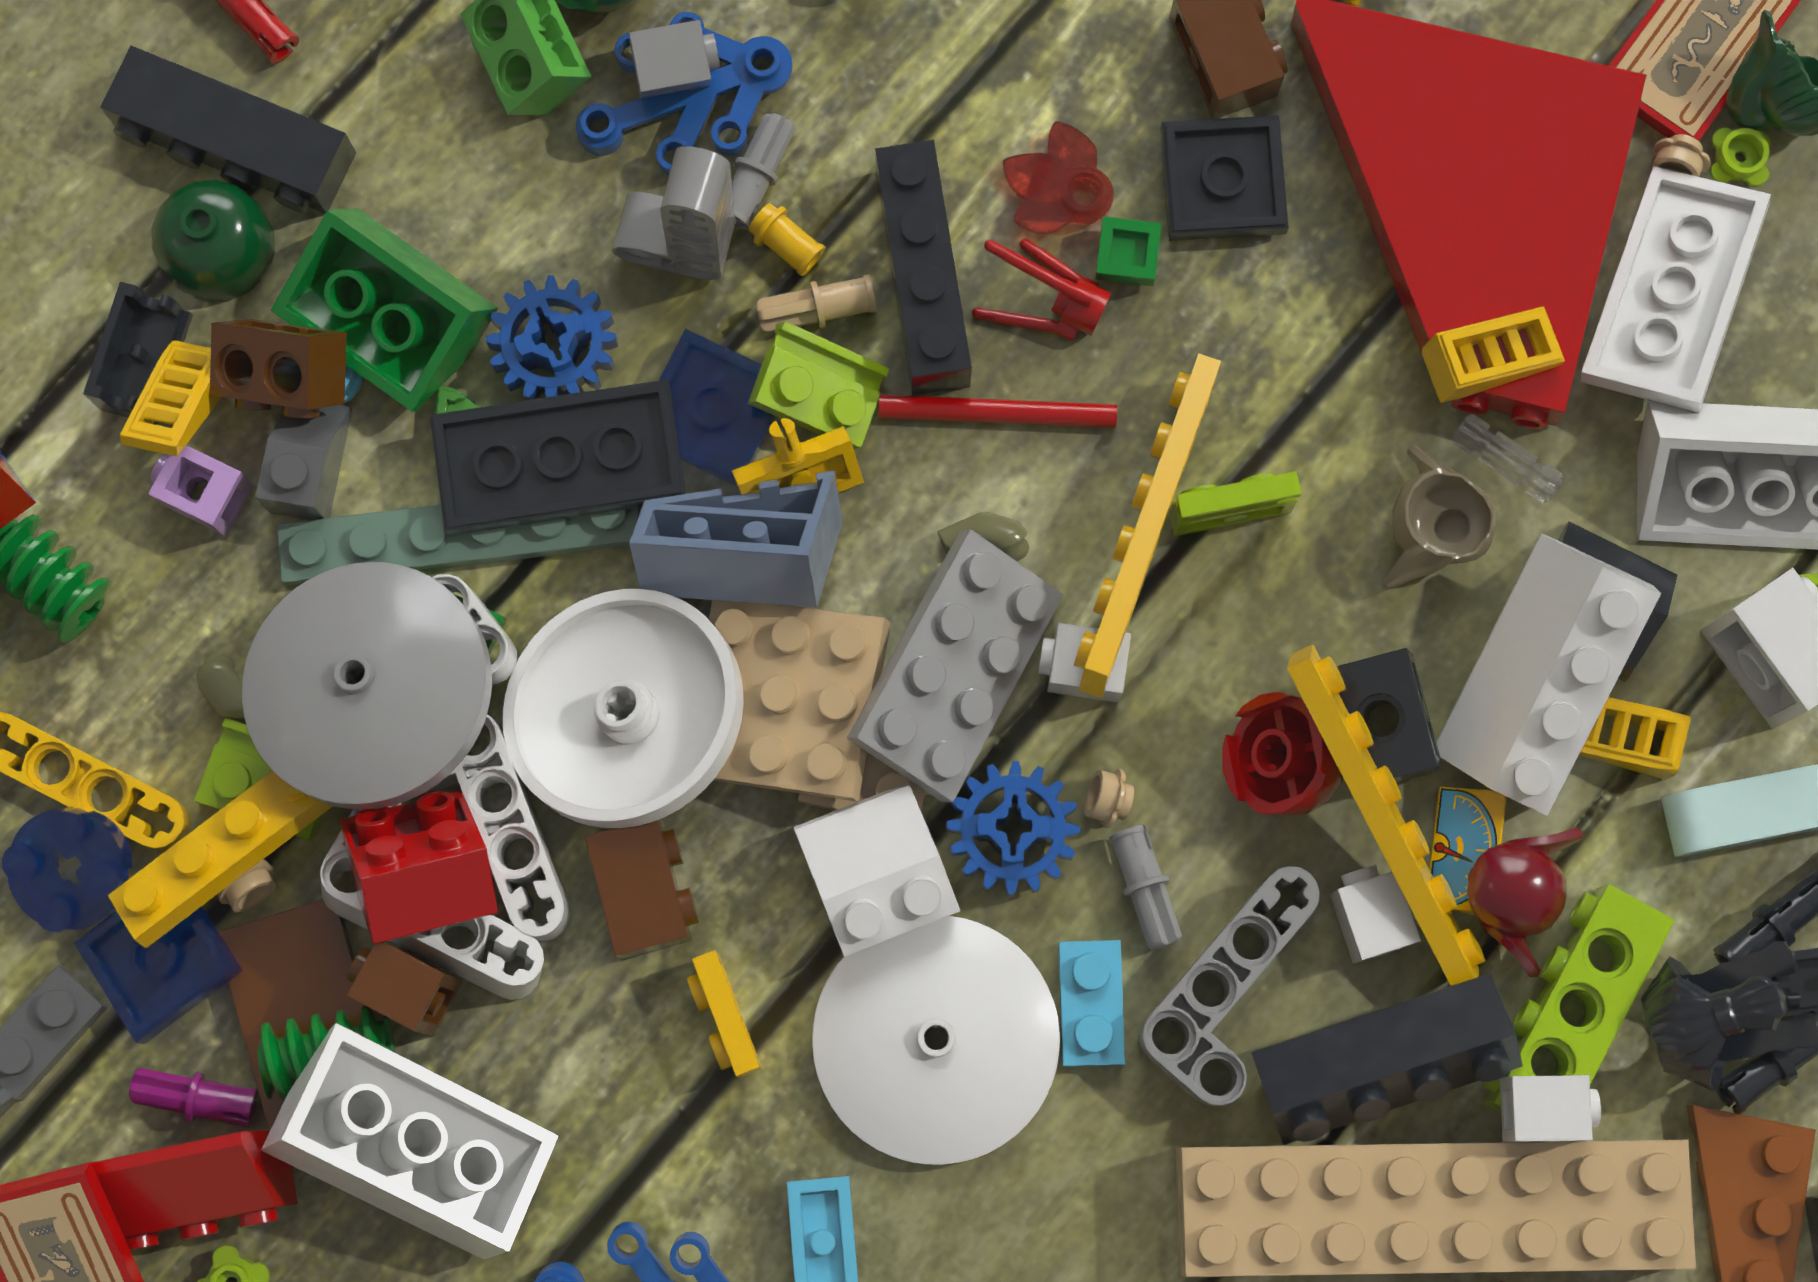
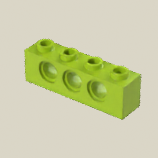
(1635, 937)

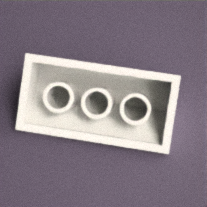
(1729, 476)
(1545, 673)
(411, 1143)

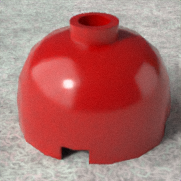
(1279, 757)

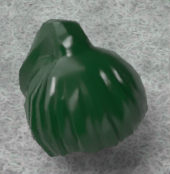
(1775, 86)

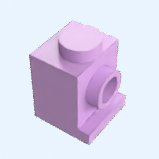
(221, 499)

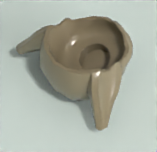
(1438, 521)

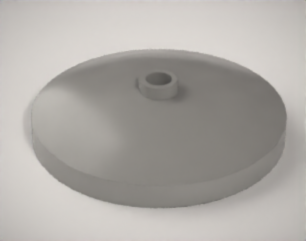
(406, 717)

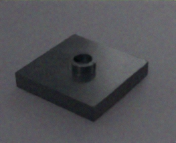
(1224, 178)

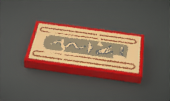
(1691, 57)
(62, 1230)

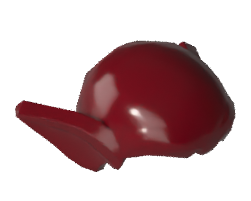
(1520, 891)

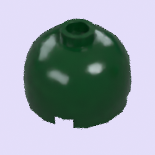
(212, 240)

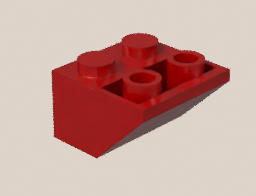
(419, 866)

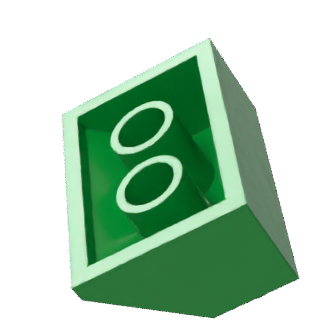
(400, 310)

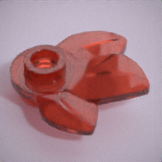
(1051, 180)

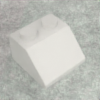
(1773, 647)
(876, 869)

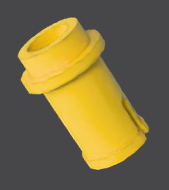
(786, 238)

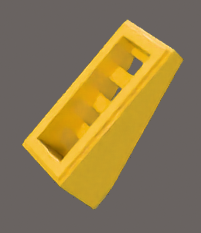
(1455, 365)
(173, 396)
(1639, 760)

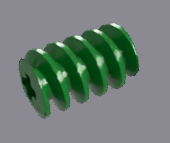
(46, 580)
(286, 1057)

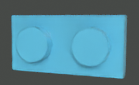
(1091, 1003)
(822, 1230)

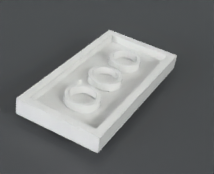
(1675, 289)

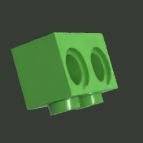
(526, 53)

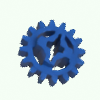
(572, 330)
(1042, 828)

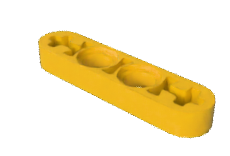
(82, 778)

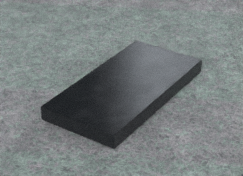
(557, 457)

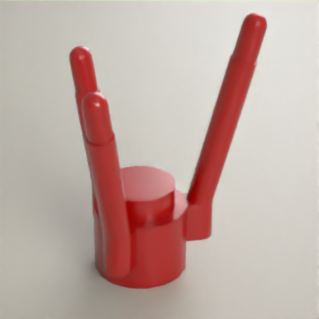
(1078, 301)

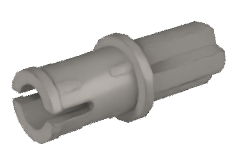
(759, 165)
(1146, 886)

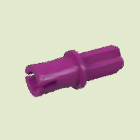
(194, 1096)

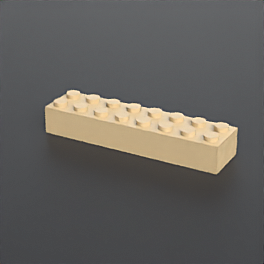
(1434, 1208)

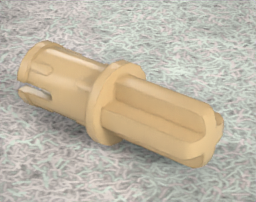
(817, 304)

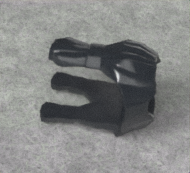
(1723, 1014)

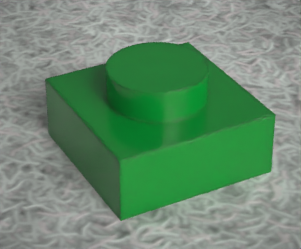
(1128, 251)

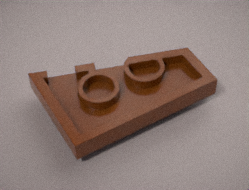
(1753, 1192)

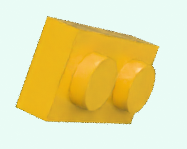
(713, 991)

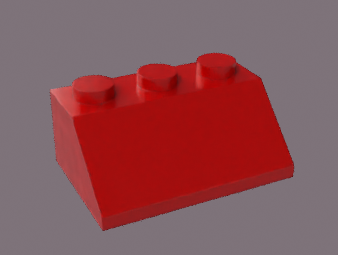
(196, 1186)

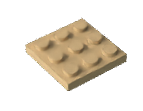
(801, 695)

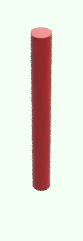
(997, 411)

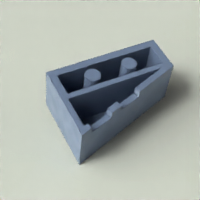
(740, 547)

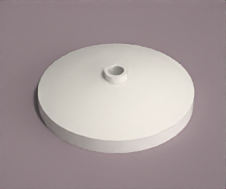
(623, 708)
(946, 1100)

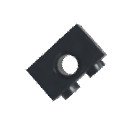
(1394, 681)

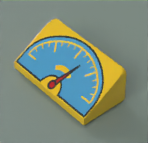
(1463, 829)

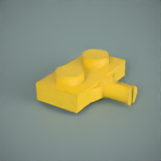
(799, 462)

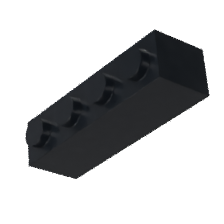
(228, 131)
(923, 267)
(1388, 1059)

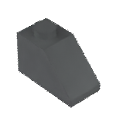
(304, 464)

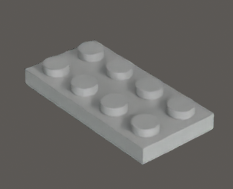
(955, 666)

